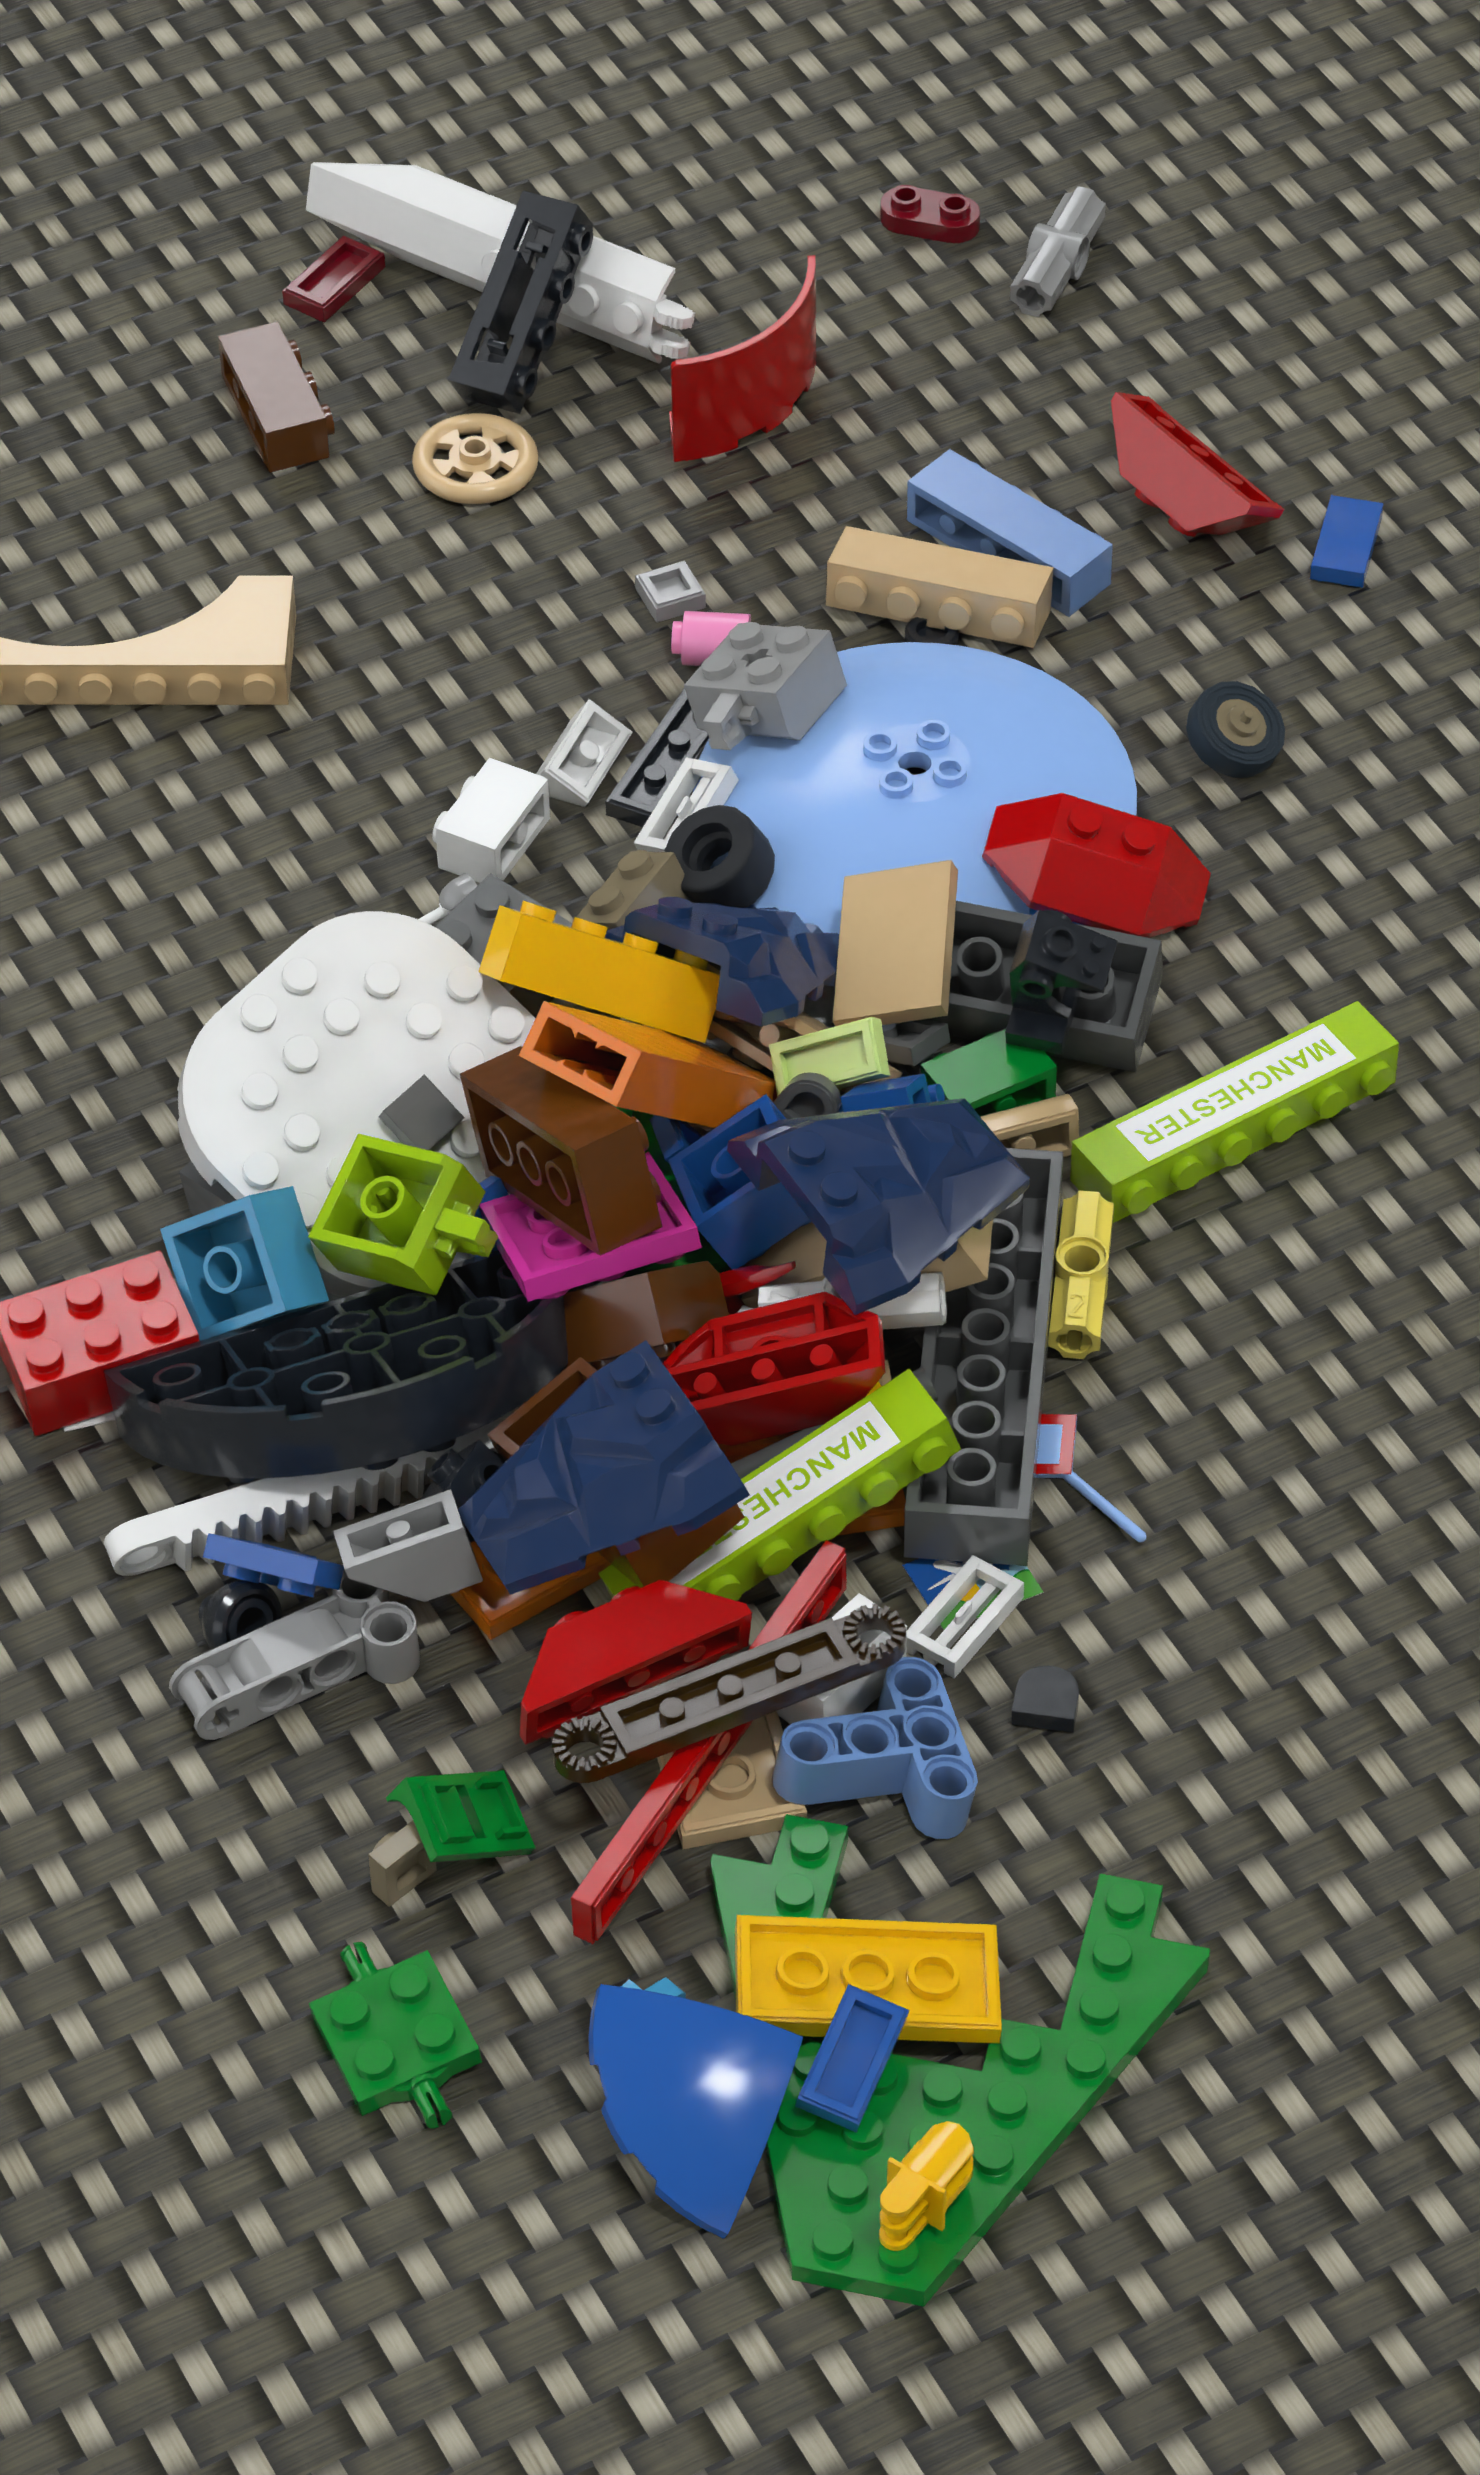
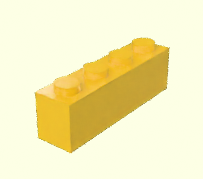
(600, 972)

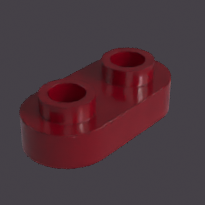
(930, 214)

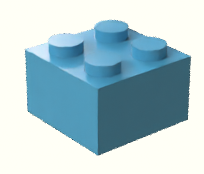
(244, 1262)

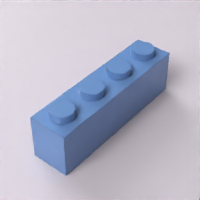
(989, 516)

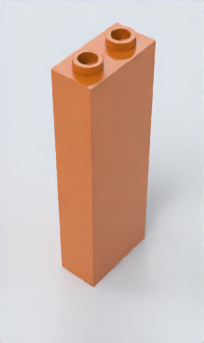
(642, 1066)

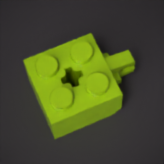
(401, 1215)

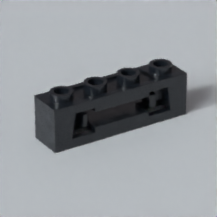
(522, 302)

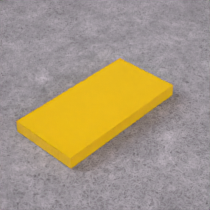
(800, 1968)

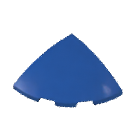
(690, 2094)

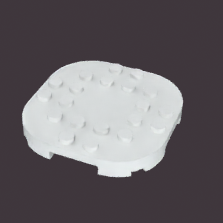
(329, 1045)

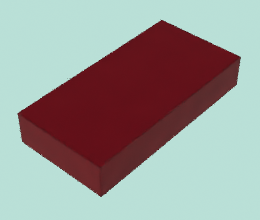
(333, 278)

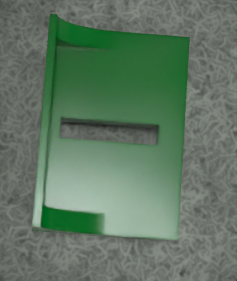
(444, 1824)

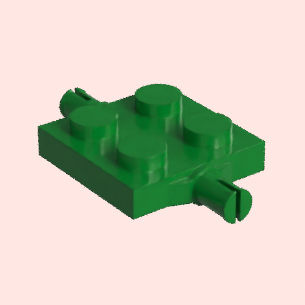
(395, 2033)

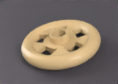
(475, 458)

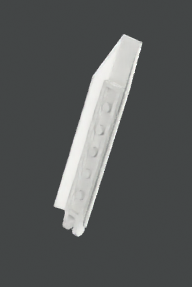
(460, 233)

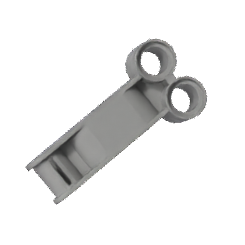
(299, 1658)

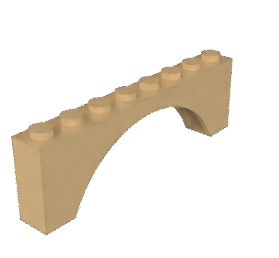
(222, 655)

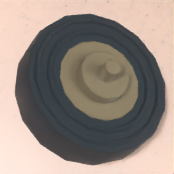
(1235, 729)

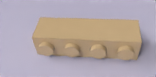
(941, 584)

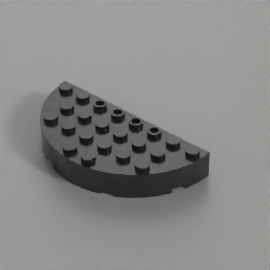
(345, 1379)

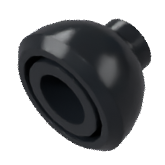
(237, 1611)

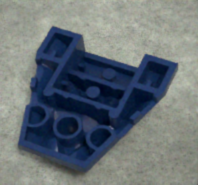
(763, 953)
(885, 1187)
(599, 1474)

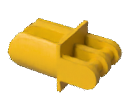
(924, 2184)

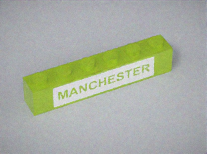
(1236, 1111)
(821, 1487)

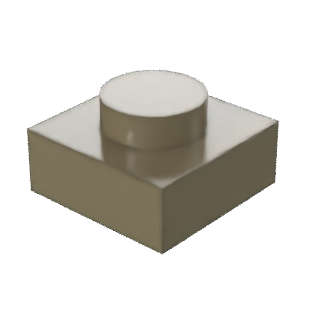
(399, 1864)

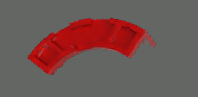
(744, 386)

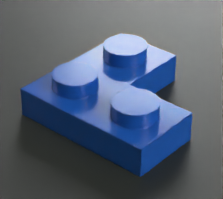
(273, 1565)

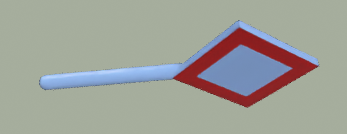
(1056, 1461)

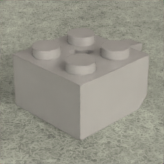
(765, 683)

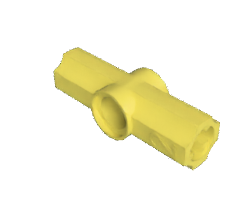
(1081, 1275)

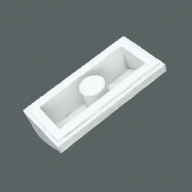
(583, 754)

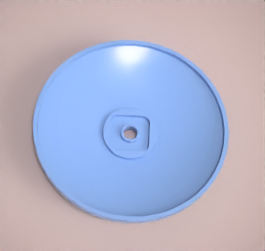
(965, 715)

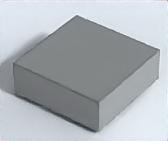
(670, 591)

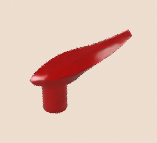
(743, 1279)

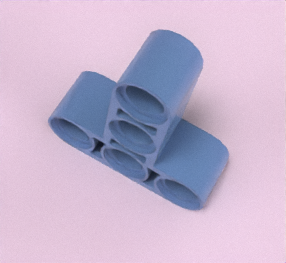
(901, 1747)

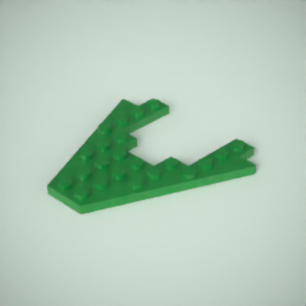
(1014, 2109)

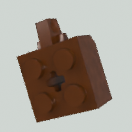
(649, 1306)

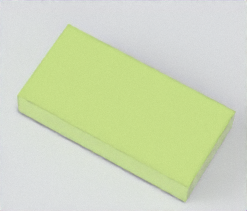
(842, 1053)

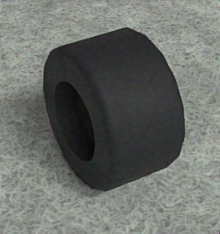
(711, 834)

